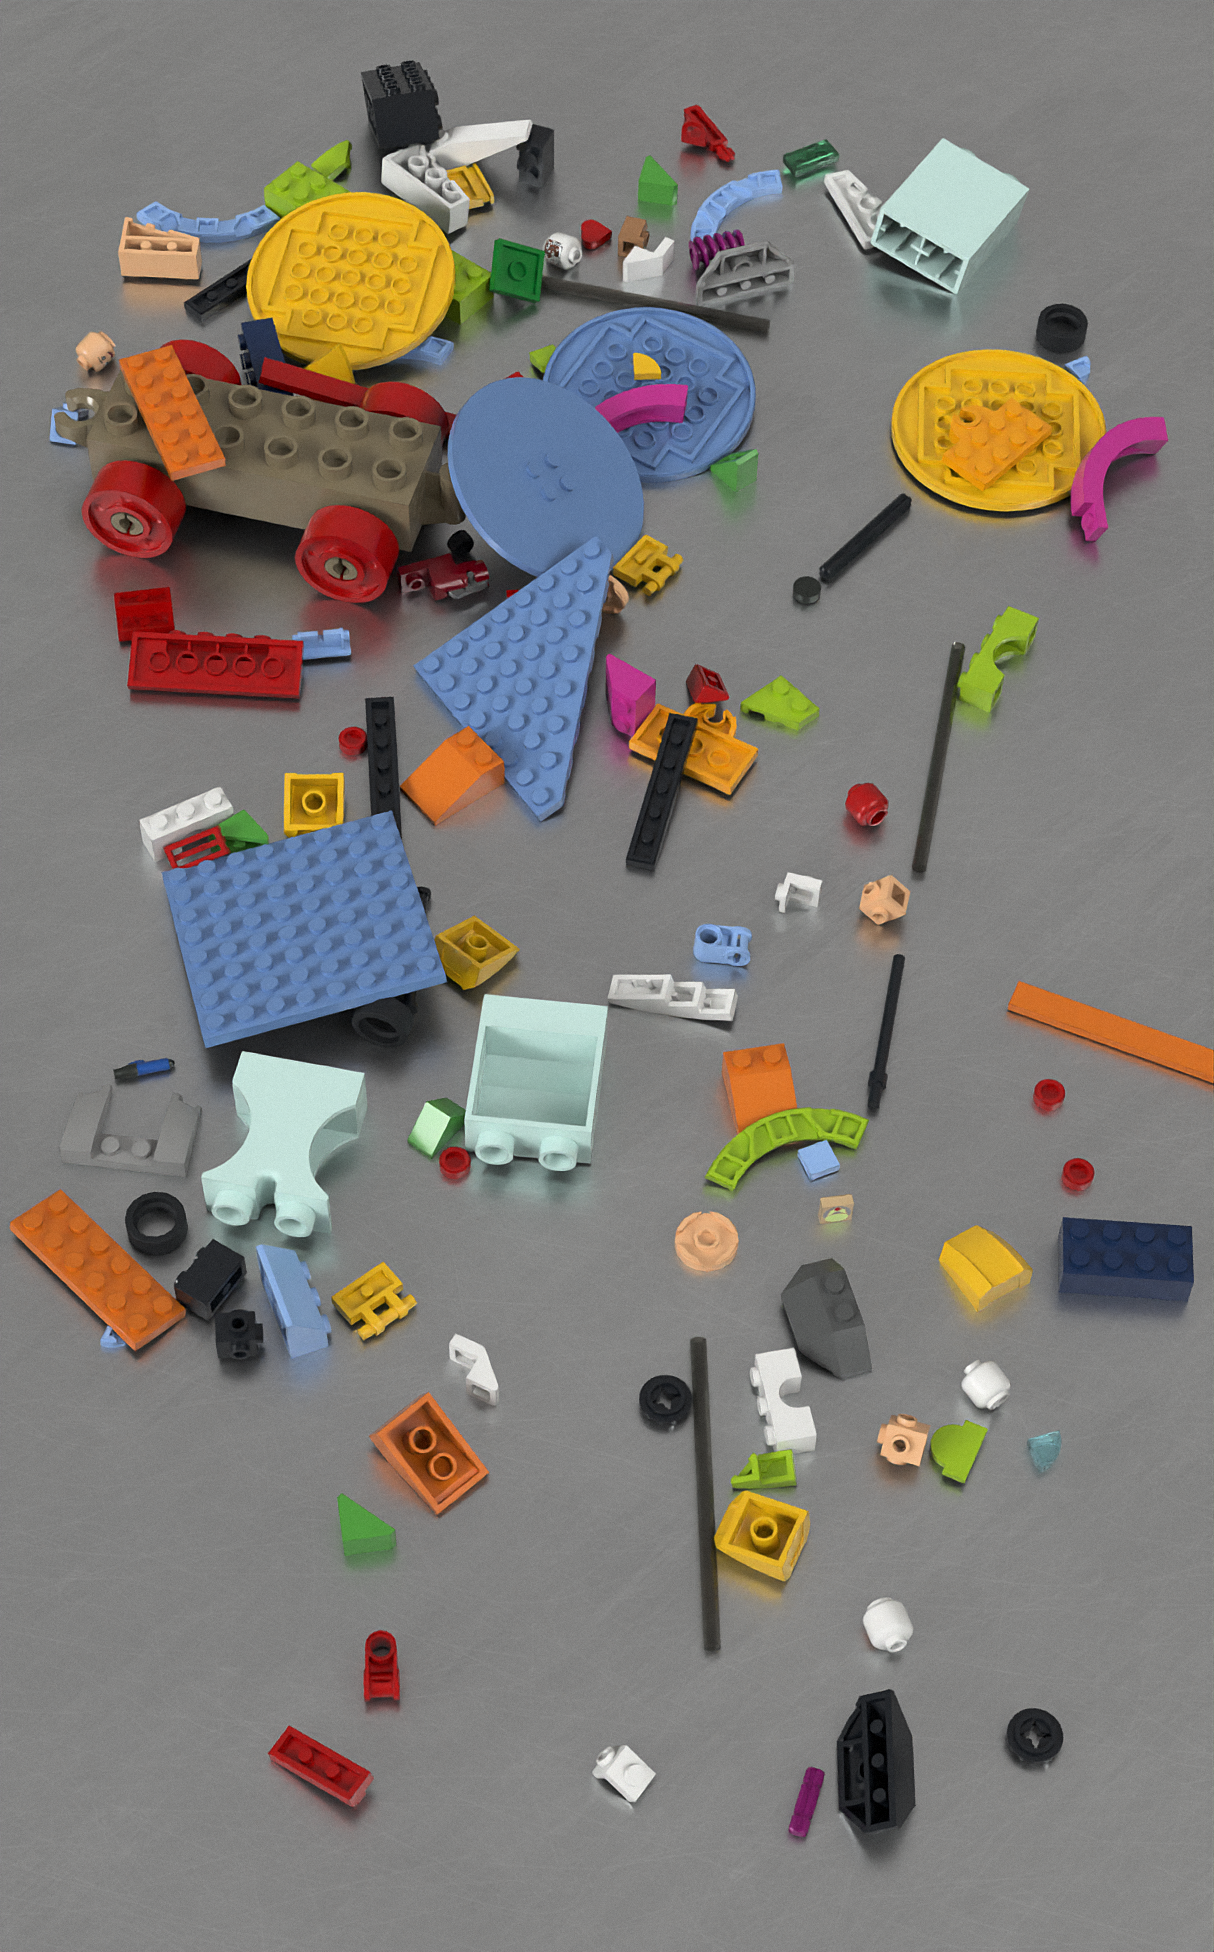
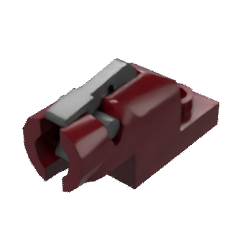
(444, 577)

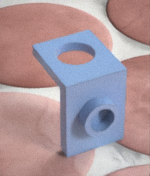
(54, 436)

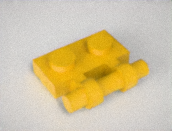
(640, 562)
(367, 1294)

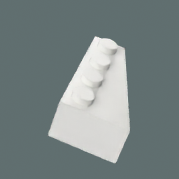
(424, 184)

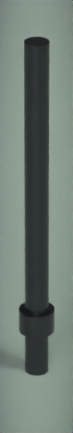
(878, 1077)

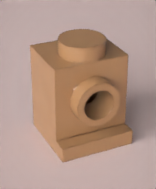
(632, 234)

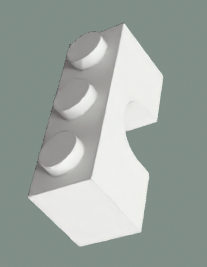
(181, 819)
(788, 1427)

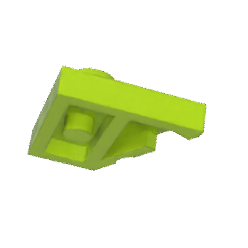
(782, 704)

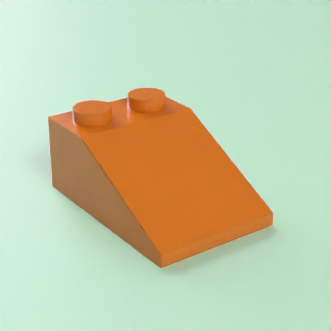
(454, 776)
(757, 1083)
(429, 1453)

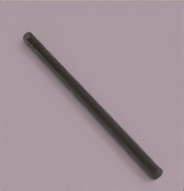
(639, 300)
(938, 758)
(705, 1495)

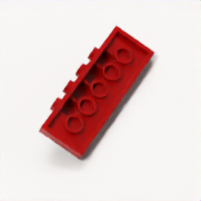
(216, 664)

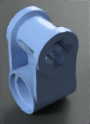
(722, 944)

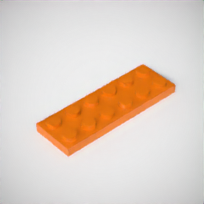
(172, 413)
(98, 1269)

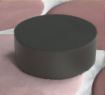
(806, 590)

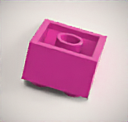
(628, 695)

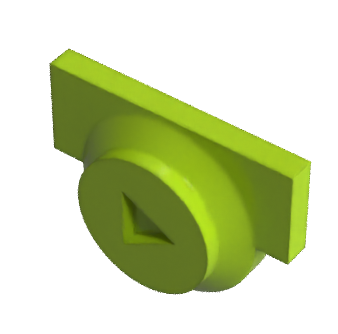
(957, 1448)

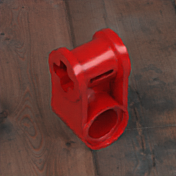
(381, 1672)

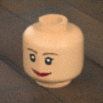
(95, 351)

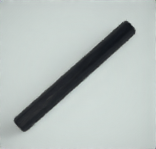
(865, 536)

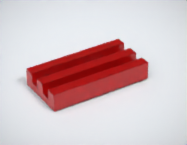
(220, 839)

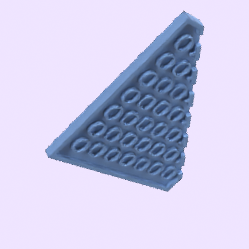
(526, 673)

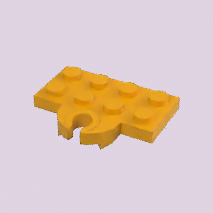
(992, 441)
(715, 752)

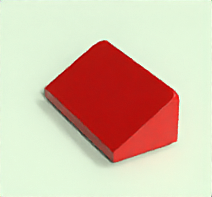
(706, 685)

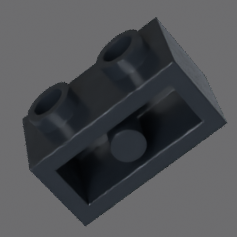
(536, 156)
(209, 1279)

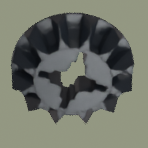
(673, 1389)
(1045, 1725)

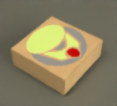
(836, 1208)

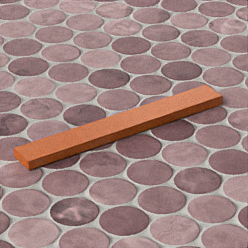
(1113, 1031)

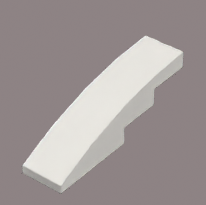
(679, 999)

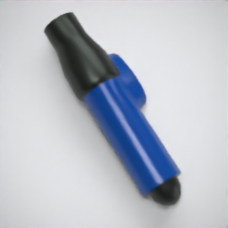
(141, 1067)

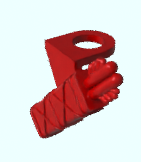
(705, 133)

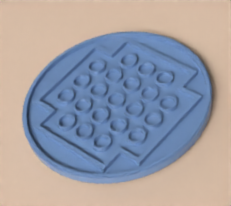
(721, 397)
(542, 474)

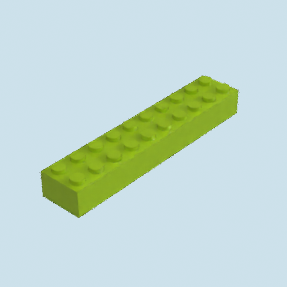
(302, 185)

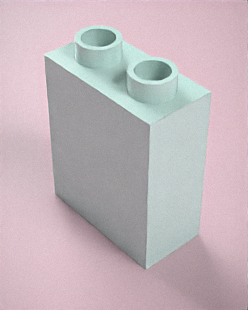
(949, 215)

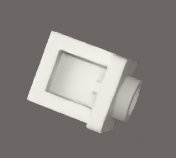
(798, 889)
(623, 1771)

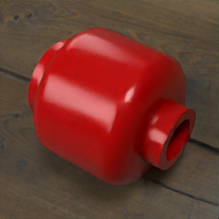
(867, 804)

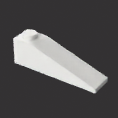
(474, 142)

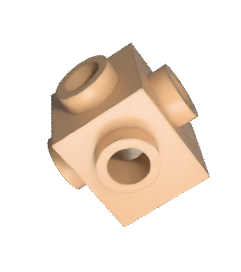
(884, 900)
(903, 1439)

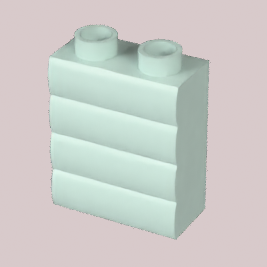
(536, 1081)

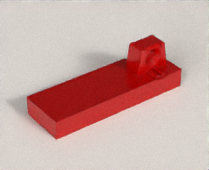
(321, 1766)

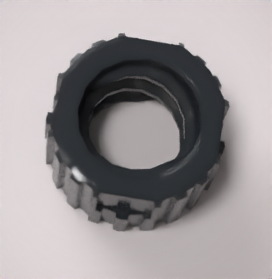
(460, 543)

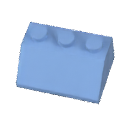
(293, 1300)

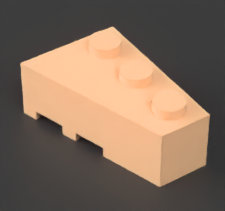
(158, 253)

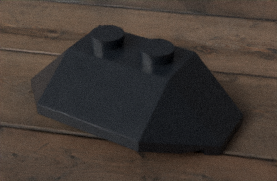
(876, 1765)

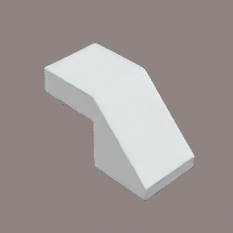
(644, 264)
(481, 1378)

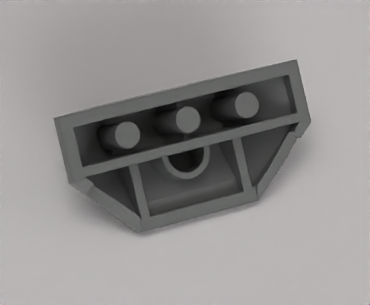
(827, 1319)

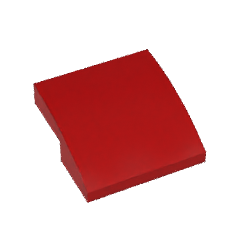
(143, 612)

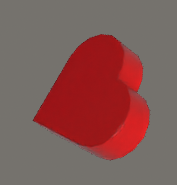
(594, 234)

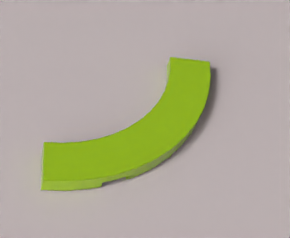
(779, 1130)

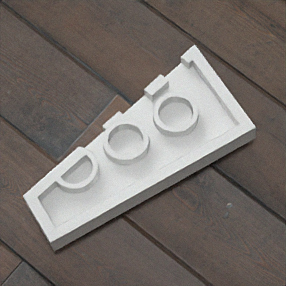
(855, 204)

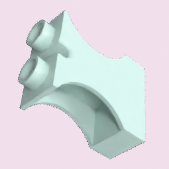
(294, 1122)

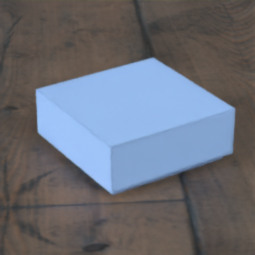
(818, 1160)

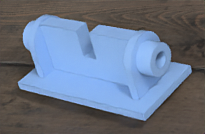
(329, 644)

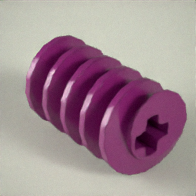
(705, 249)

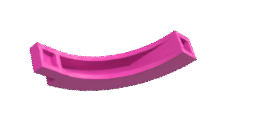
(645, 405)
(1134, 436)

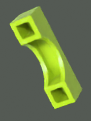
(1010, 636)

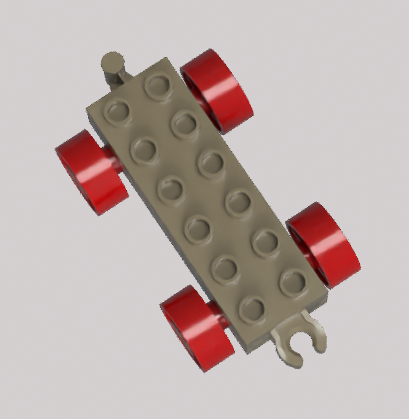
(341, 473)

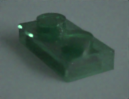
(810, 158)

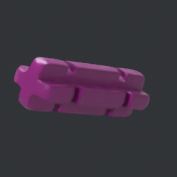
(806, 1802)

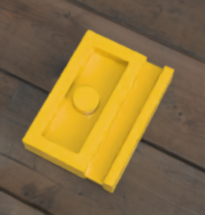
(472, 184)

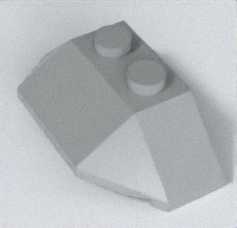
(744, 272)

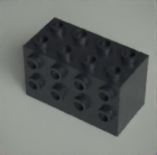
(401, 105)

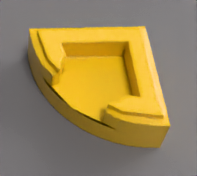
(645, 367)

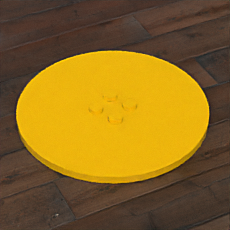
(352, 275)
(989, 380)

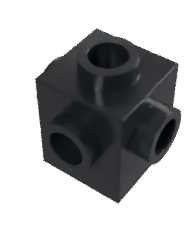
(237, 1334)

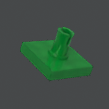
(517, 271)

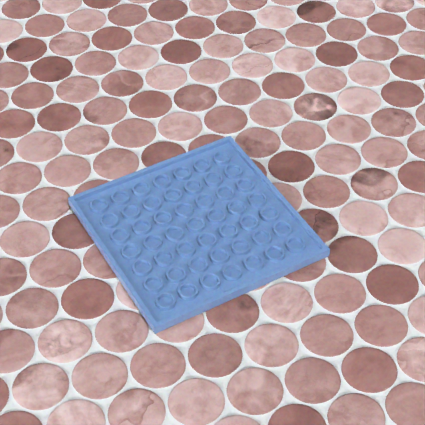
(301, 929)

